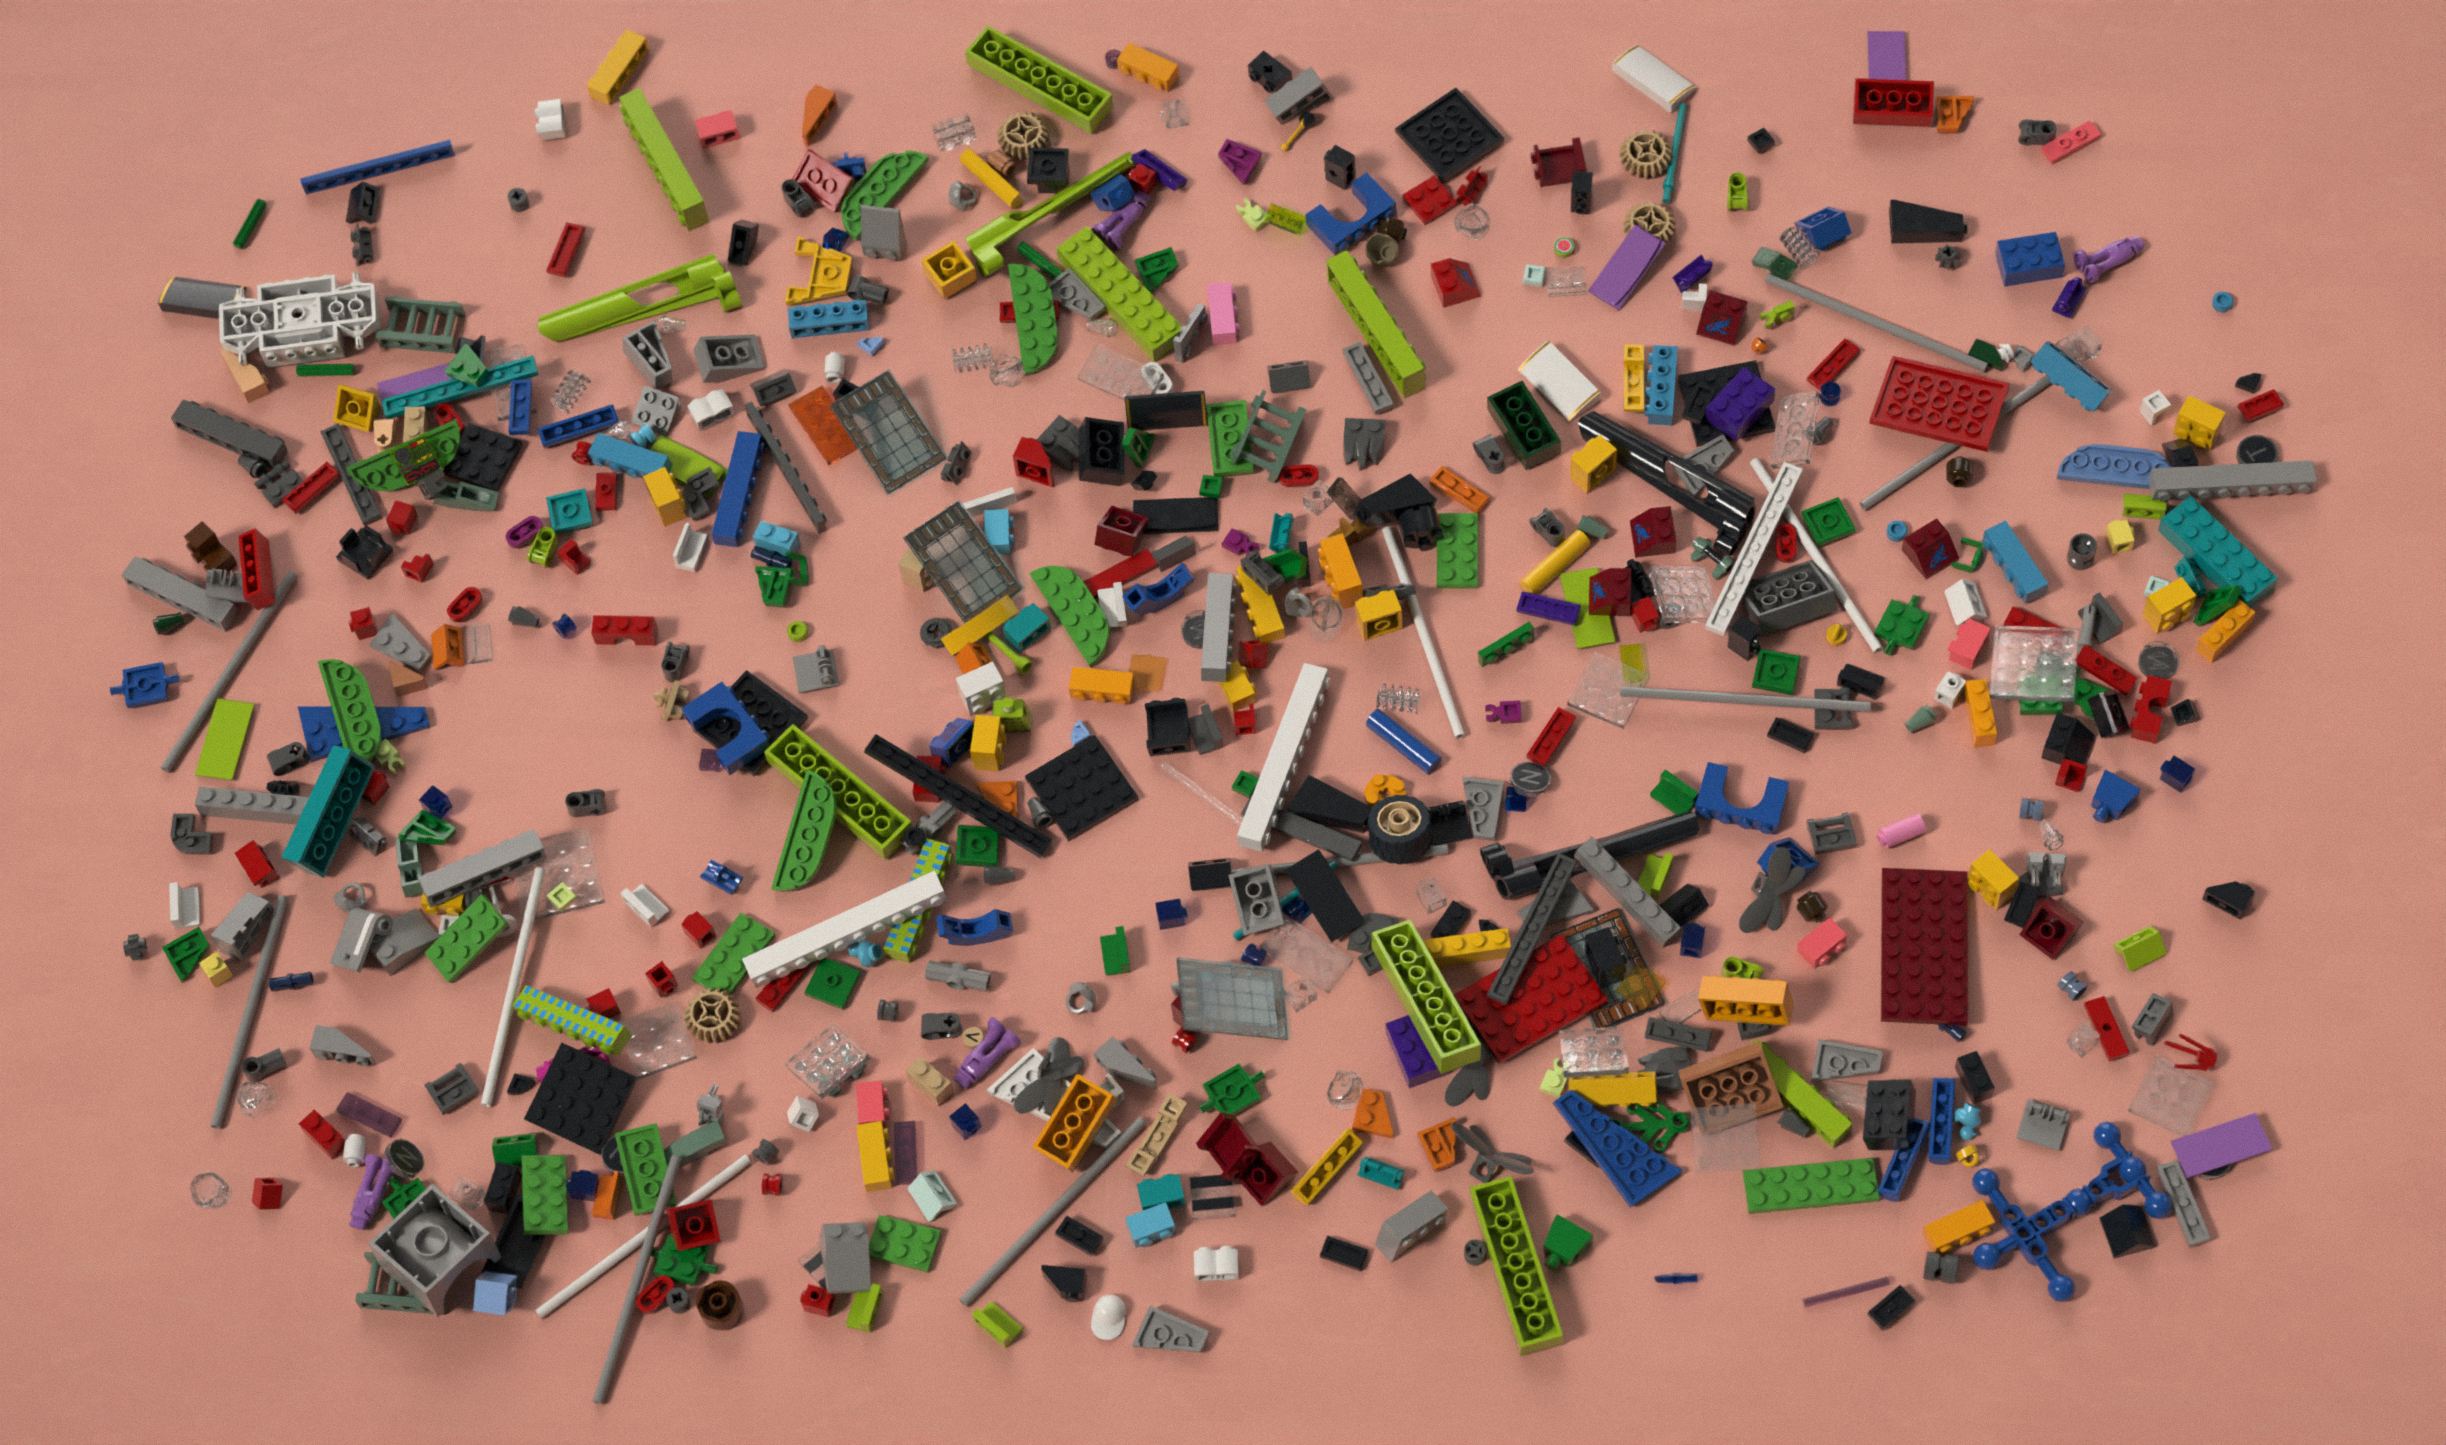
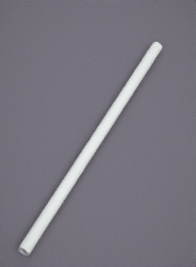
(1821, 563)
(1424, 635)
(512, 989)
(638, 1240)

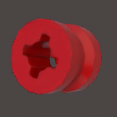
(581, 454)
(1184, 1040)
(772, 1184)

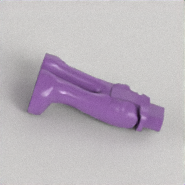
(1128, 214)
(2116, 252)
(978, 1063)
(368, 1201)

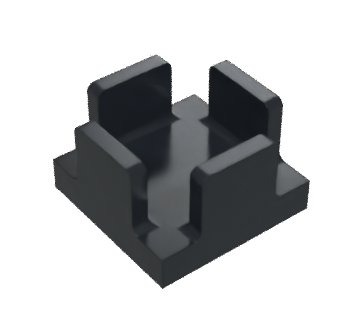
(1048, 168)
(363, 551)

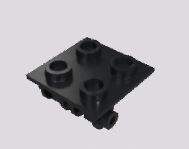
(1640, 583)
(1449, 823)

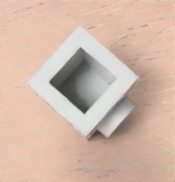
(1950, 689)

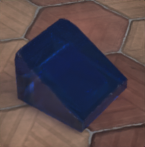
(835, 239)
(1515, 801)
(1297, 910)

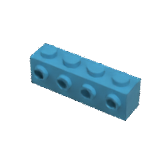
(828, 319)
(2071, 376)
(1662, 385)
(626, 457)
(2014, 562)

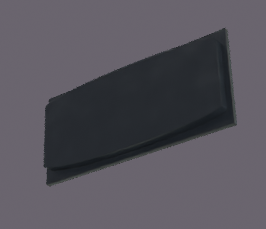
(1179, 514)
(1325, 895)

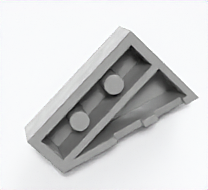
(1297, 96)
(648, 355)
(242, 926)
(1410, 1225)

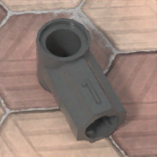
(863, 289)
(265, 1064)

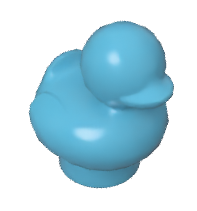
(866, 952)
(1970, 1117)

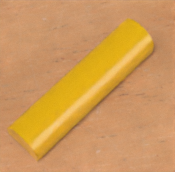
(991, 178)
(1555, 562)
(1326, 1167)

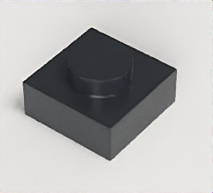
(1761, 140)
(1144, 480)

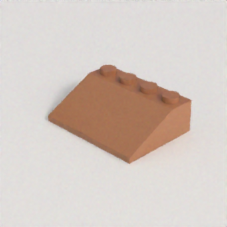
(1732, 1080)

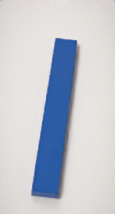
(377, 167)

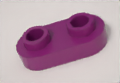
(524, 532)

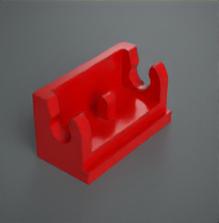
(257, 864)

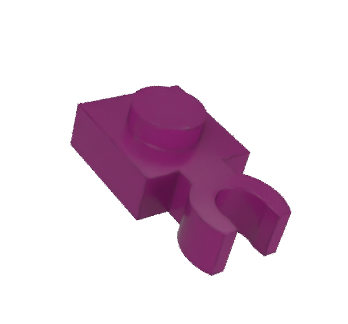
(1238, 542)
(1508, 712)

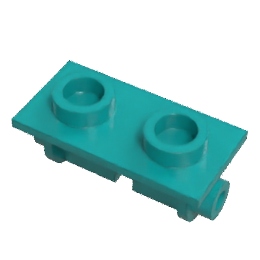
(1280, 532)
(2188, 571)
(1380, 1172)

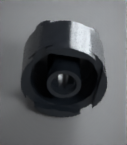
(1420, 528)

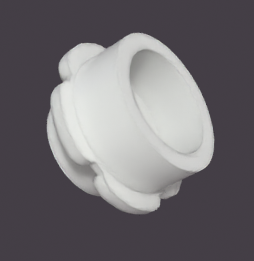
(2005, 352)

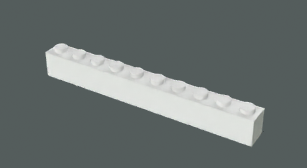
(1283, 757)
(845, 929)

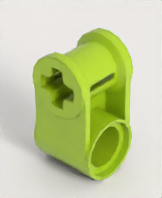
(1737, 195)
(542, 550)
(1744, 969)

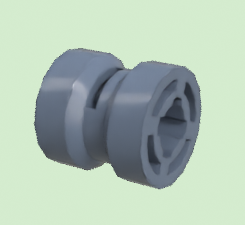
(2031, 809)
(2072, 985)

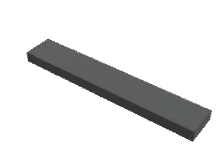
(344, 457)
(1315, 834)

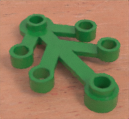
(1652, 1124)

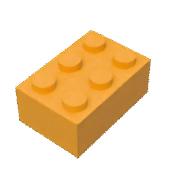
(1340, 570)

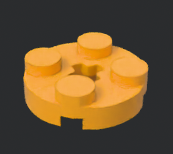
(1380, 784)

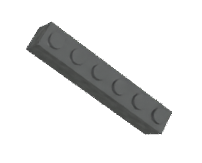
(228, 433)

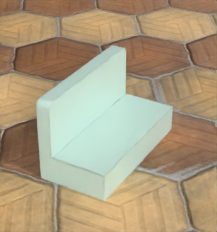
(931, 1194)

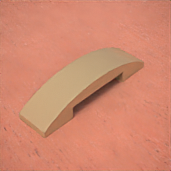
(1158, 1135)

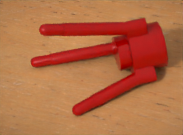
(2205, 1058)

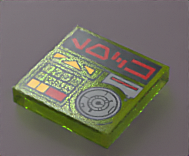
(415, 459)

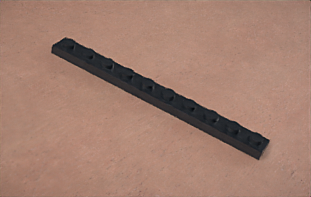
(958, 796)

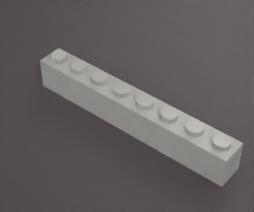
(2232, 480)

